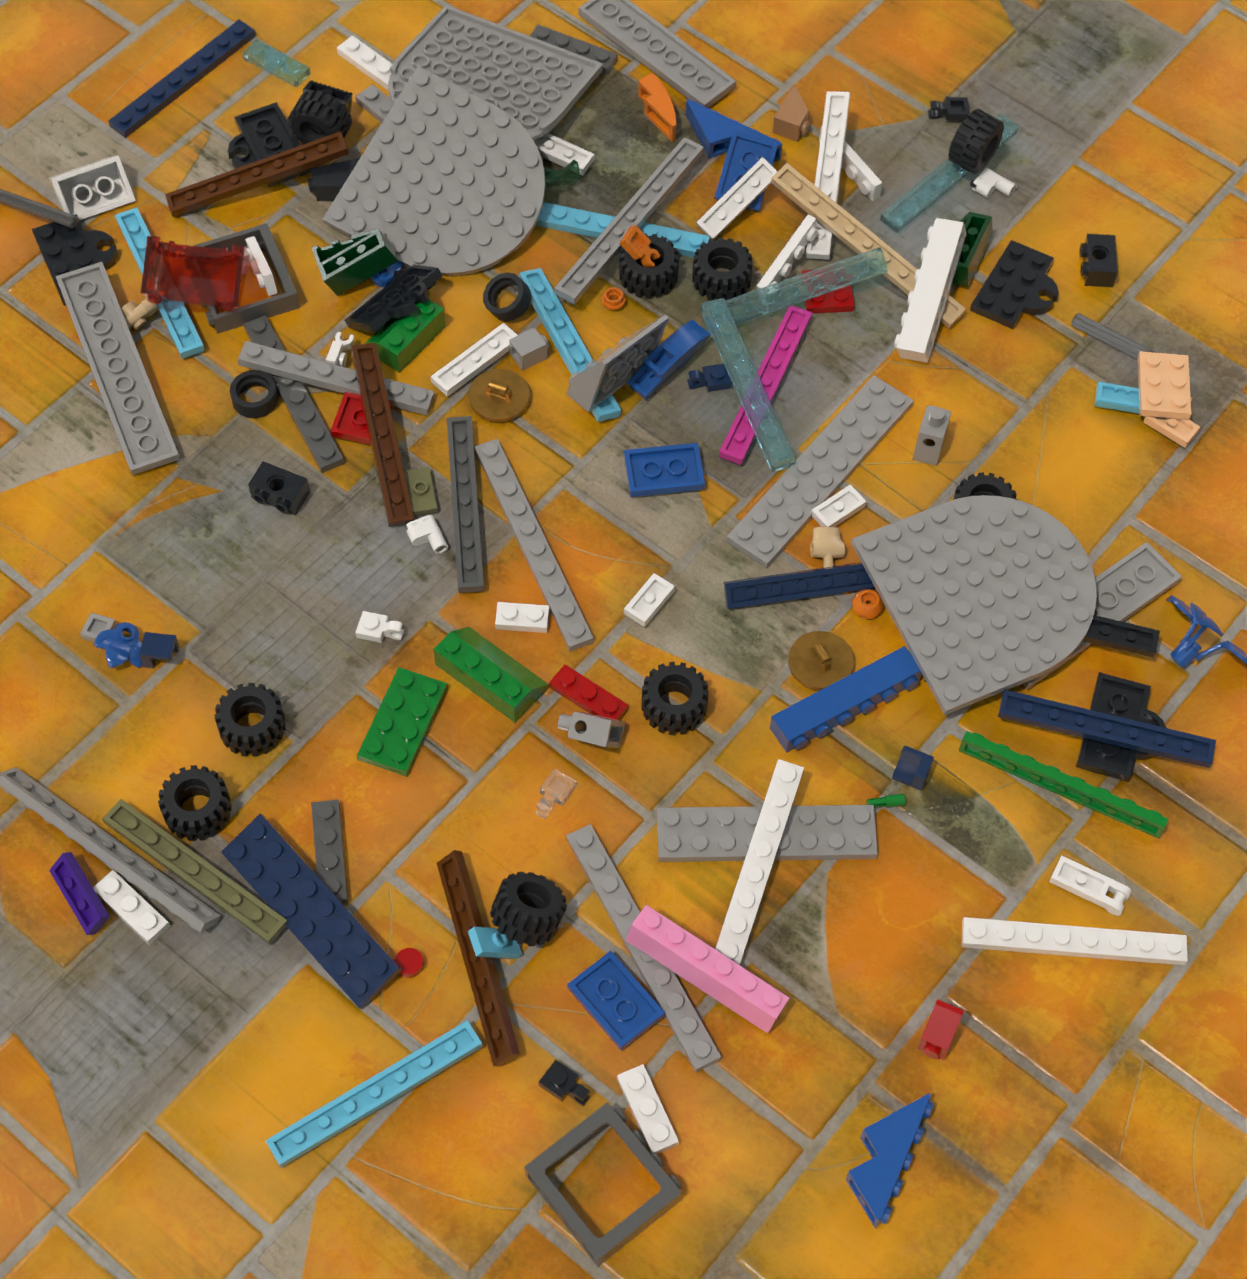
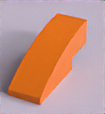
(658, 105)

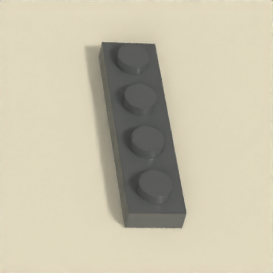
(576, 46)
(329, 846)

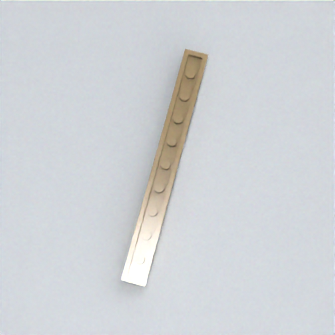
(854, 233)

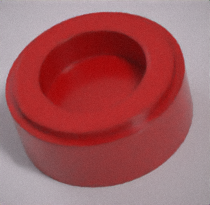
(410, 961)

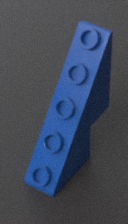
(716, 130)
(889, 1147)

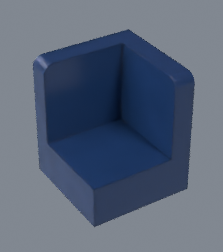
(157, 647)
(913, 767)

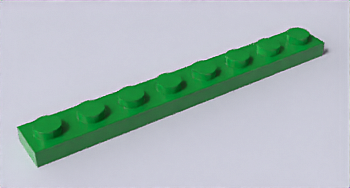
(1069, 787)

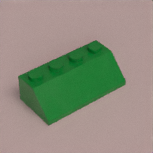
(489, 672)

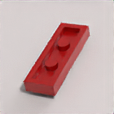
(587, 694)

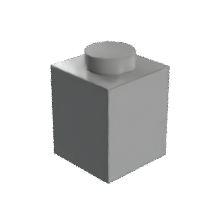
(528, 348)

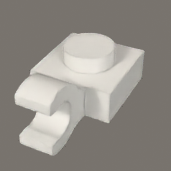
(336, 353)
(376, 626)

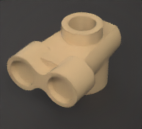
(136, 315)

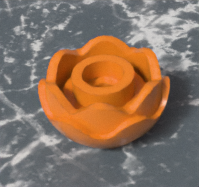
(864, 610)

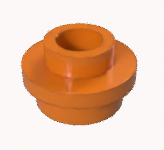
(613, 298)

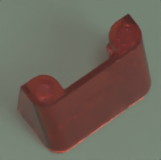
(194, 274)

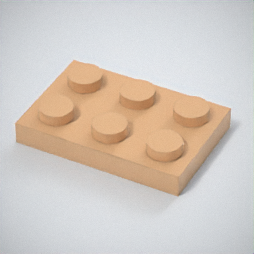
(1164, 385)

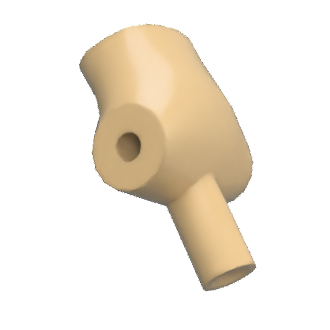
(827, 545)

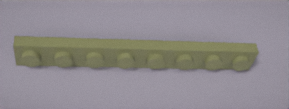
(195, 872)

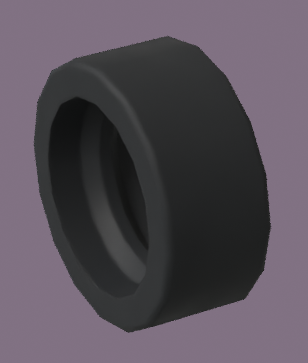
(496, 286)
(250, 379)

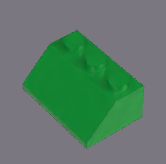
(408, 335)

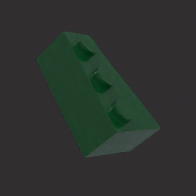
(977, 238)
(354, 260)

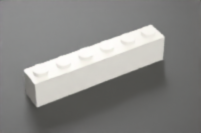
(931, 290)

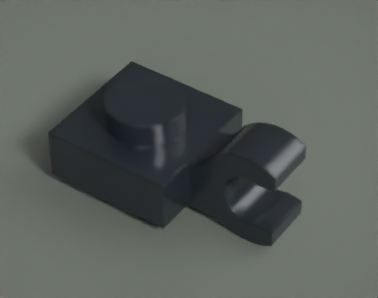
(953, 108)
(562, 1082)

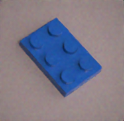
(741, 156)
(664, 469)
(615, 1000)

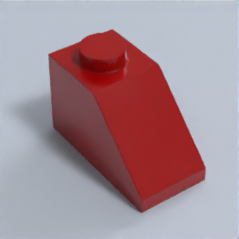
(940, 1030)

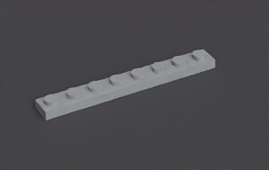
(329, 376)

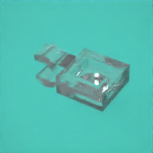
(555, 789)

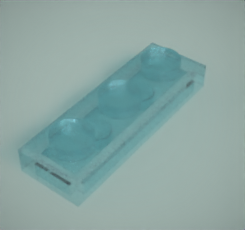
(276, 63)

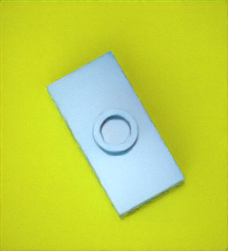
(1117, 397)
(491, 943)

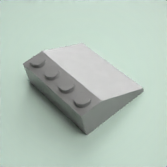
(615, 366)

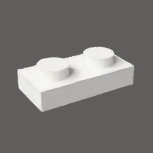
(838, 507)
(649, 600)
(522, 617)

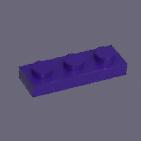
(79, 893)

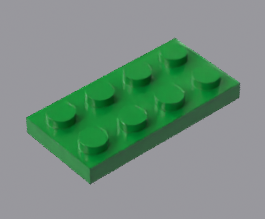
(402, 721)

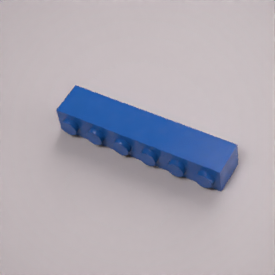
(845, 699)

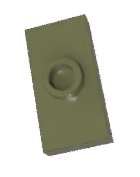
(421, 491)

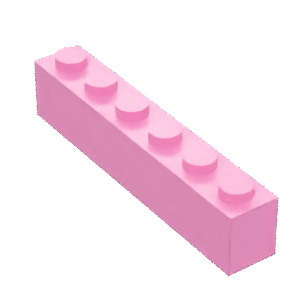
(706, 968)

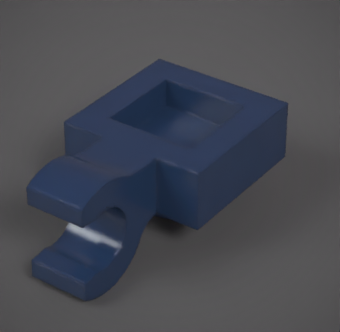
(713, 377)

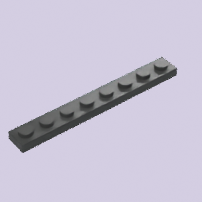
(298, 403)
(465, 505)

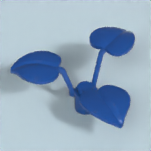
(1189, 647)

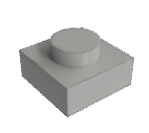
(96, 624)

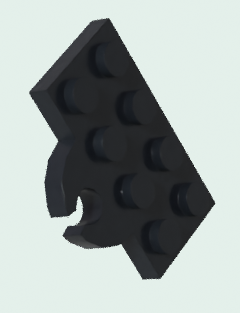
(262, 135)
(72, 248)
(1016, 286)
(395, 299)
(1121, 699)

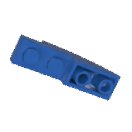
(667, 357)

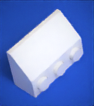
(93, 188)

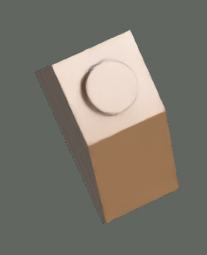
(792, 117)

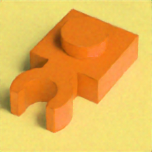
(637, 245)

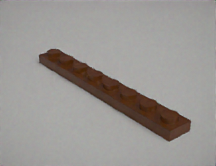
(256, 174)
(382, 434)
(480, 970)

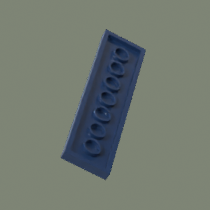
(312, 911)

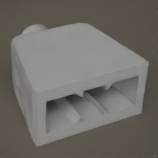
(933, 427)
(599, 730)

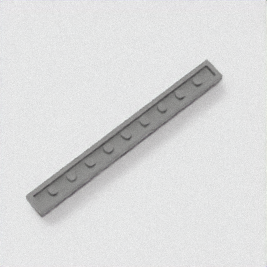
(635, 212)
(534, 545)
(109, 850)
(659, 979)

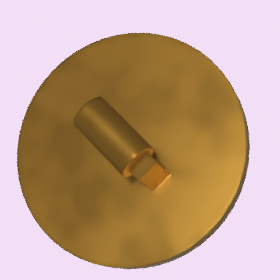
(499, 395)
(820, 659)

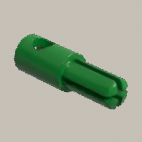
(888, 801)

